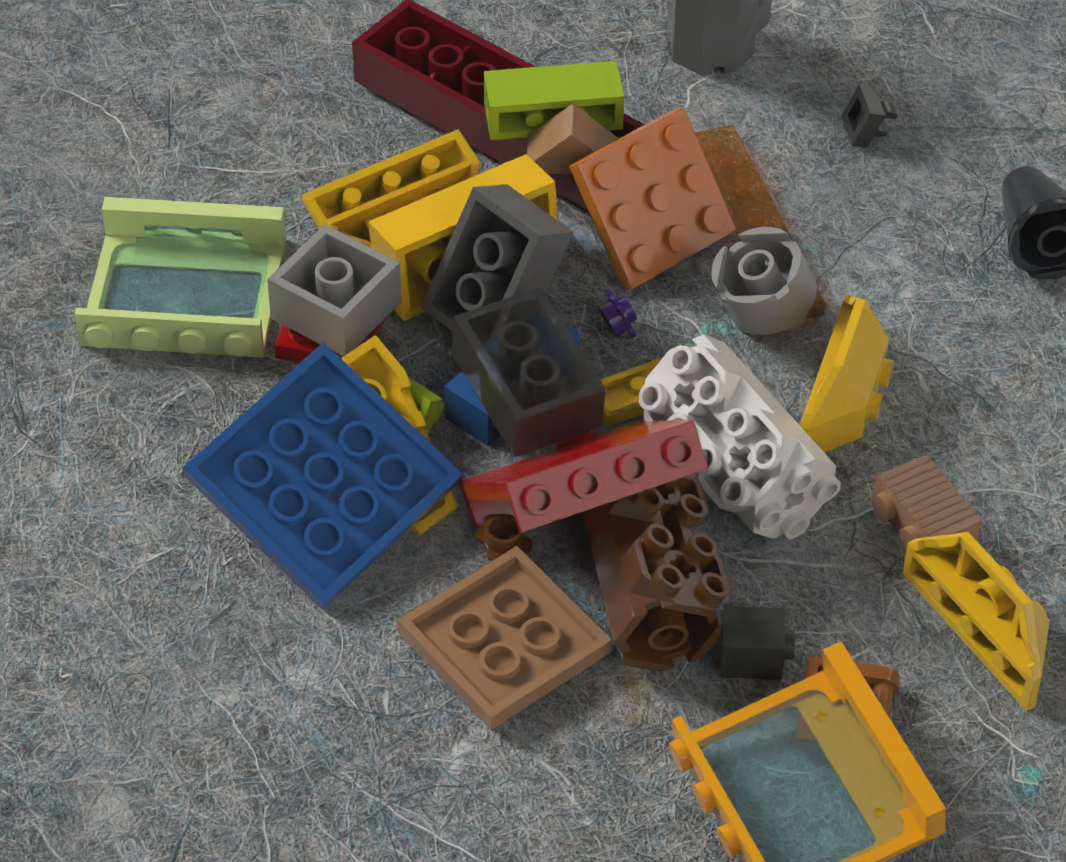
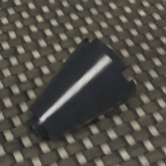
(1035, 222)

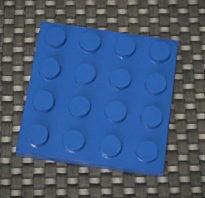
(322, 475)

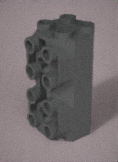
(714, 32)

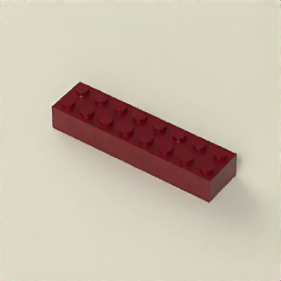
(439, 76)

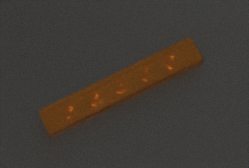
(743, 188)

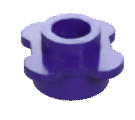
(618, 314)

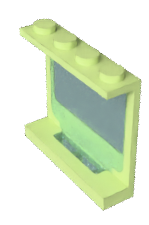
(183, 277)

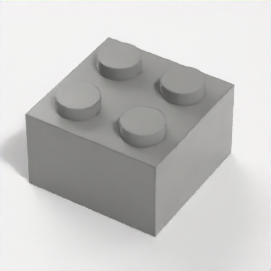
(334, 290)

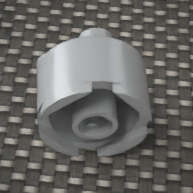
(764, 282)

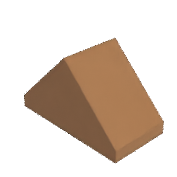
(566, 140)

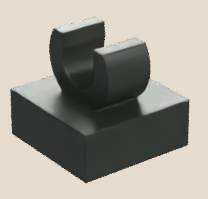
(865, 116)

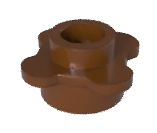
(502, 535)

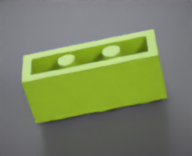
(529, 97)

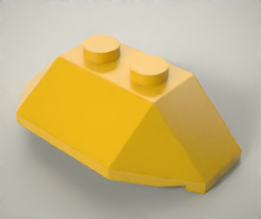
(391, 185)
(849, 378)
(983, 609)

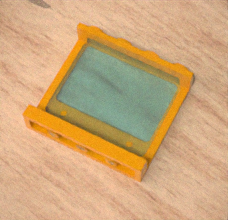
(811, 774)

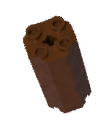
(658, 573)

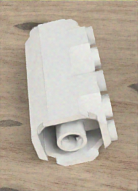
(752, 446)

